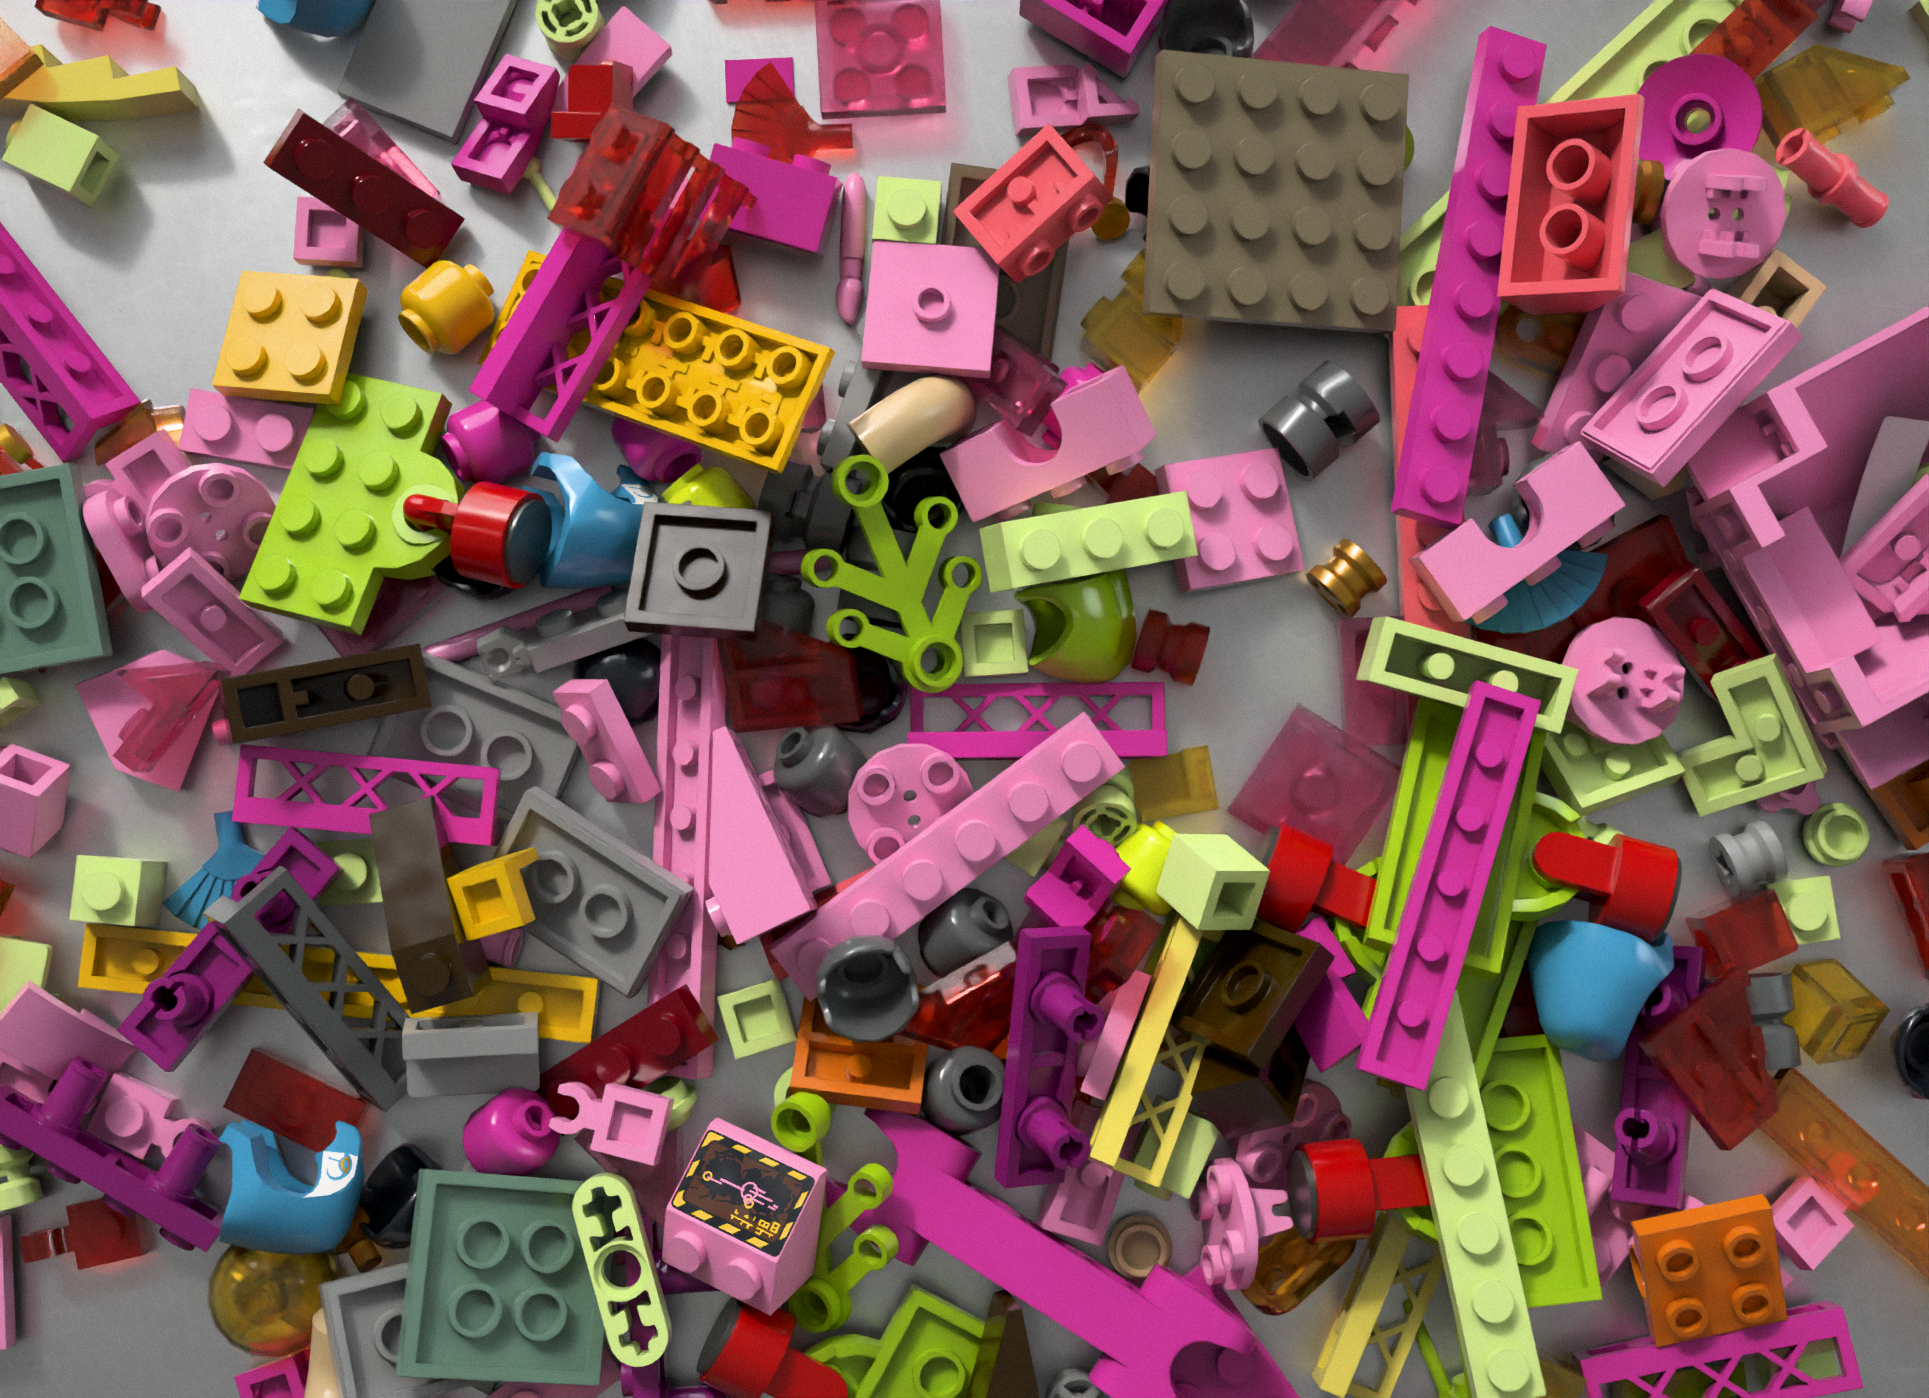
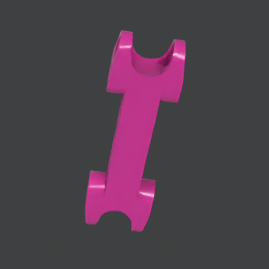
(1131, 1325)

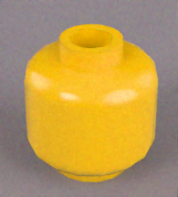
(446, 307)

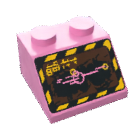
(746, 1217)

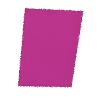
(740, 72)

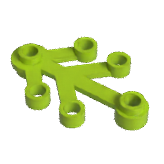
(900, 583)
(824, 1298)

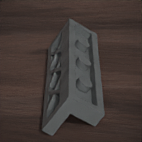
(301, 997)

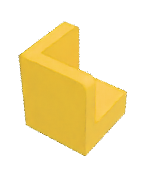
(493, 895)

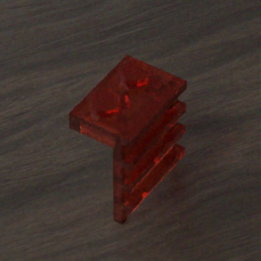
(627, 188)

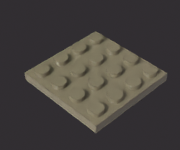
(1275, 193)

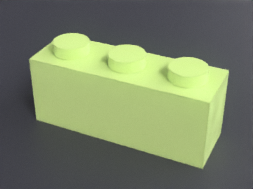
(1088, 541)
(1445, 666)

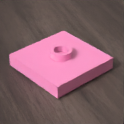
(930, 309)

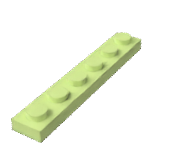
(1473, 1223)

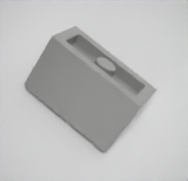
(471, 1054)

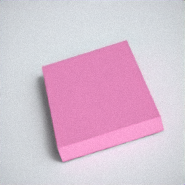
(1690, 385)

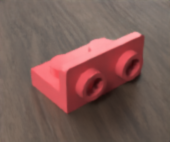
(1034, 205)

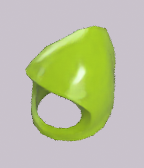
(1082, 627)

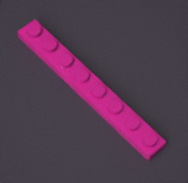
(1465, 286)

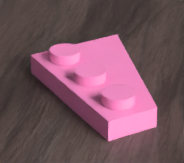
(1606, 354)

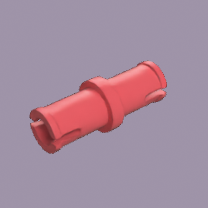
(1832, 178)

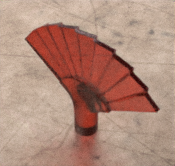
(775, 119)

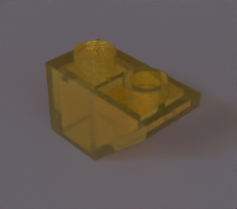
(1824, 90)
(1122, 335)

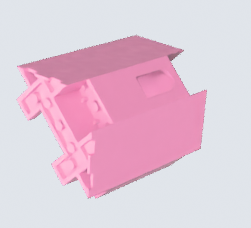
(1776, 517)

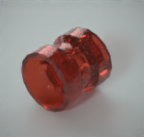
(1170, 647)

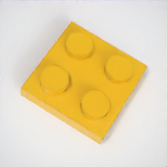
(290, 337)

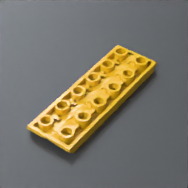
(697, 374)

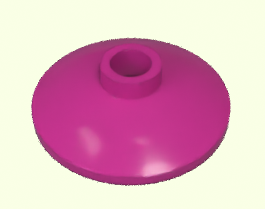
(1693, 85)

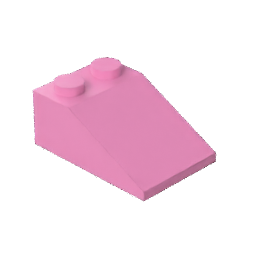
(749, 856)

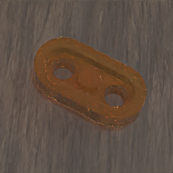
(1552, 342)
(1299, 1264)

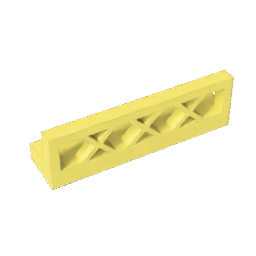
(1141, 1054)
(1357, 1315)

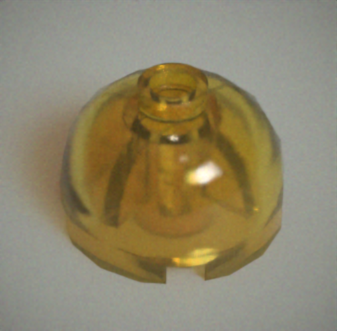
(268, 1299)

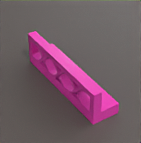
(536, 338)
(61, 359)
(1015, 744)
(353, 819)
(1804, 1325)

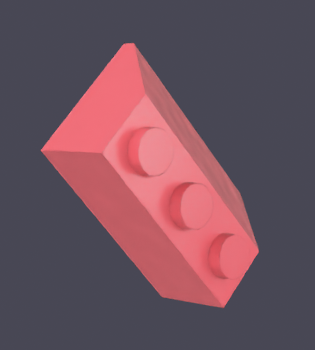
(1570, 204)

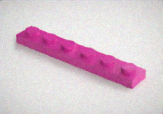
(1448, 886)

